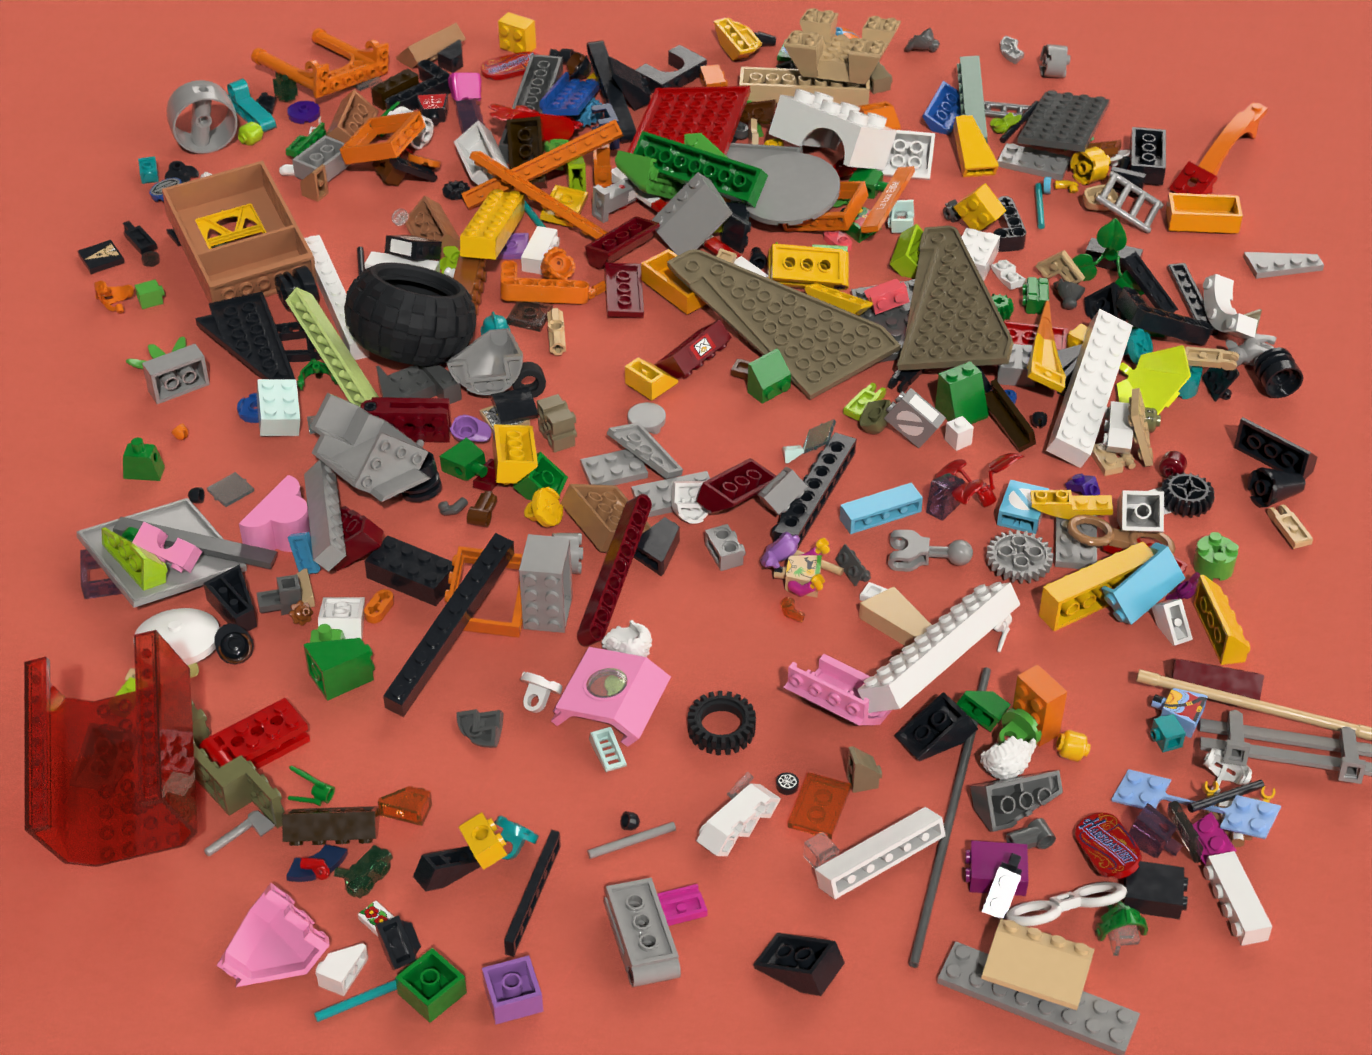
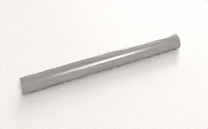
(631, 840)

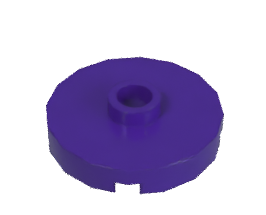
(303, 111)

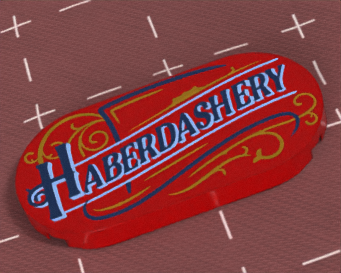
(506, 66)
(1108, 845)

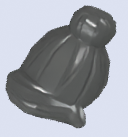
(923, 41)
(1069, 292)

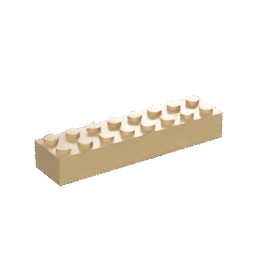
(773, 82)

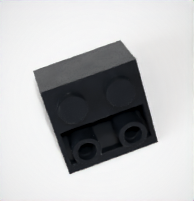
(736, 227)

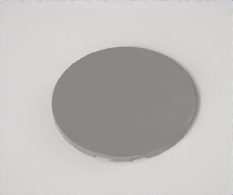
(796, 189)

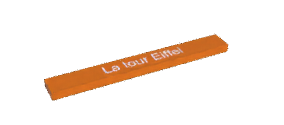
(887, 199)

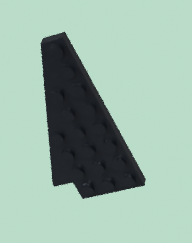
(249, 333)

